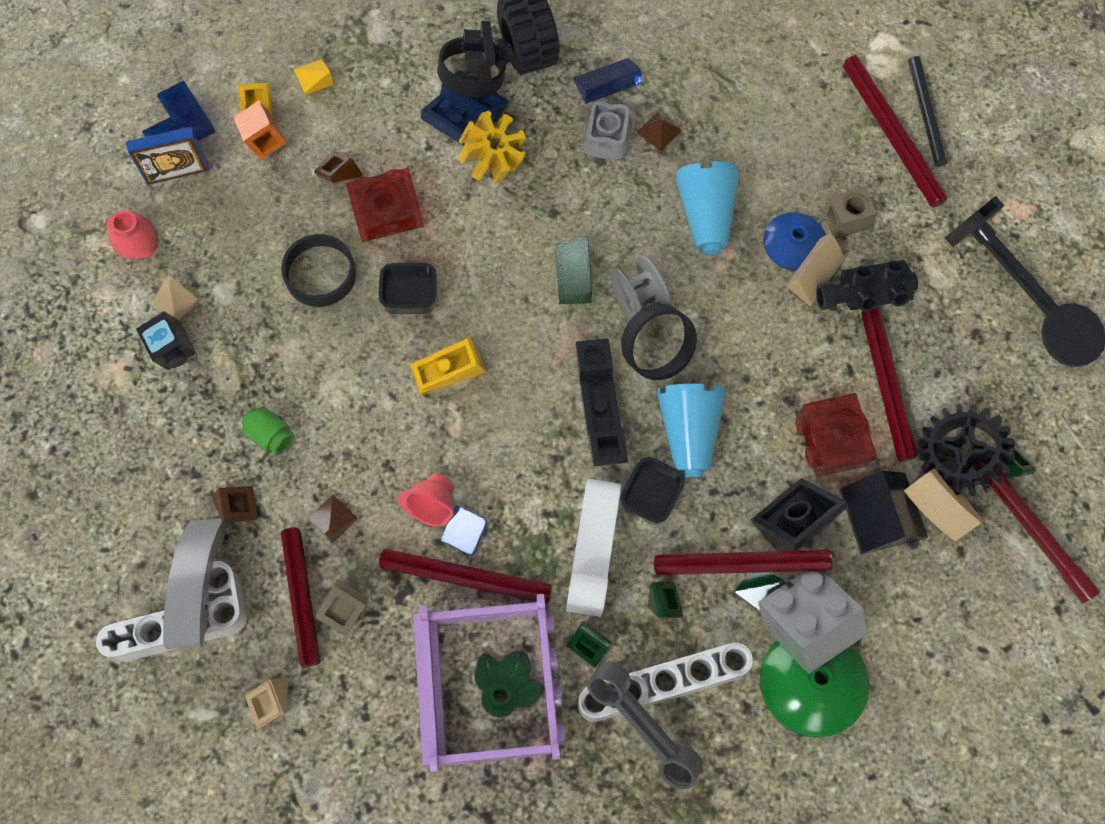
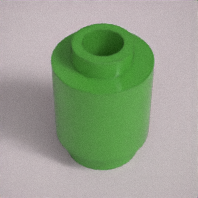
(267, 430)

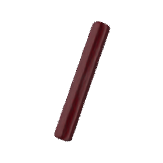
(300, 597)

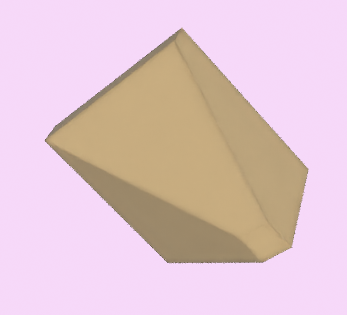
(174, 299)
(268, 701)

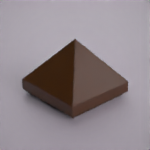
(659, 131)

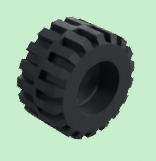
(531, 32)

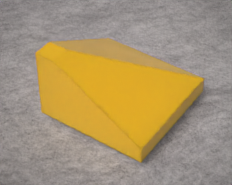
(314, 77)
(255, 92)

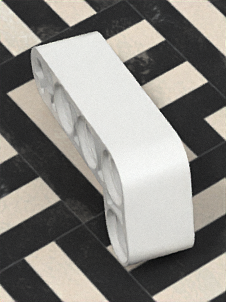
(593, 548)
(138, 628)

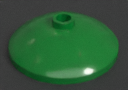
(810, 707)

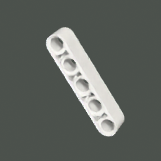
(680, 673)

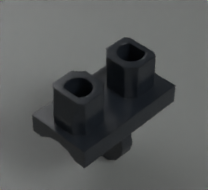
(483, 52)

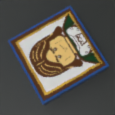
(168, 155)

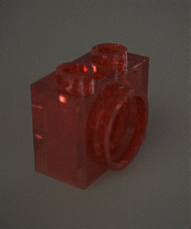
(388, 189)
(824, 450)

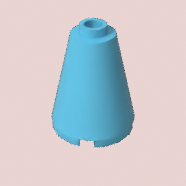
(709, 203)
(691, 425)

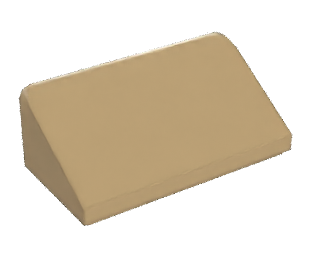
(816, 268)

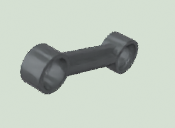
(645, 725)

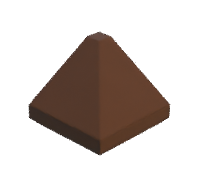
(338, 168)
(235, 504)
(332, 518)

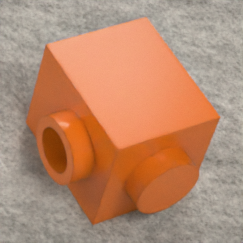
(259, 130)

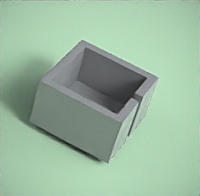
(813, 619)

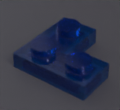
(182, 112)

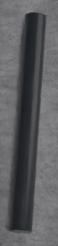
(927, 111)

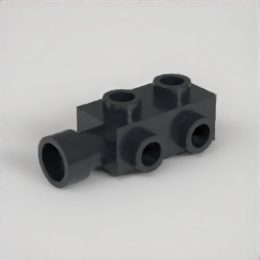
(870, 287)

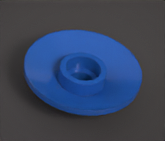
(783, 246)

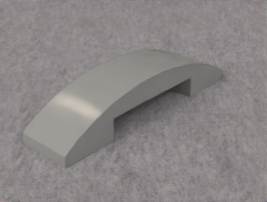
(188, 583)

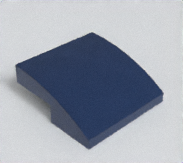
(453, 112)

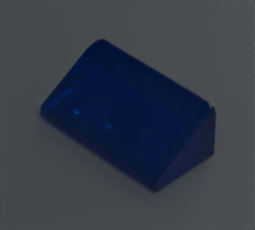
(608, 80)

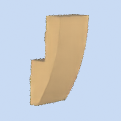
(942, 506)

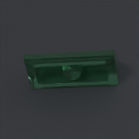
(574, 271)

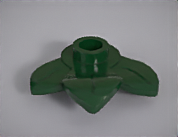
(509, 678)

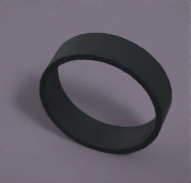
(463, 86)
(314, 241)
(684, 355)

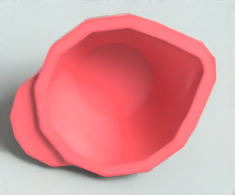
(131, 235)
(429, 501)

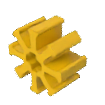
(477, 145)

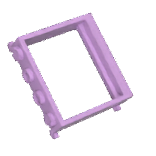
(430, 684)

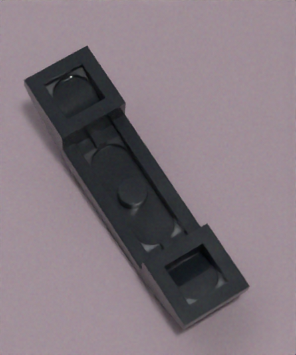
(600, 403)

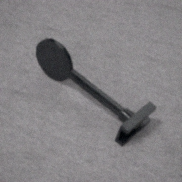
(1069, 330)

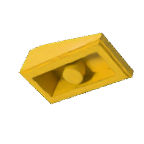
(448, 366)

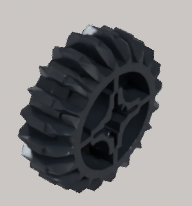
(980, 451)

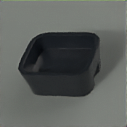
(408, 288)
(652, 490)

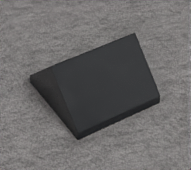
(882, 512)
(798, 515)

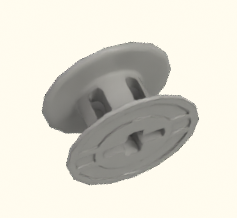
(650, 287)

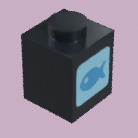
(166, 341)

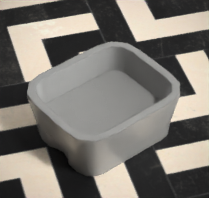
(607, 131)

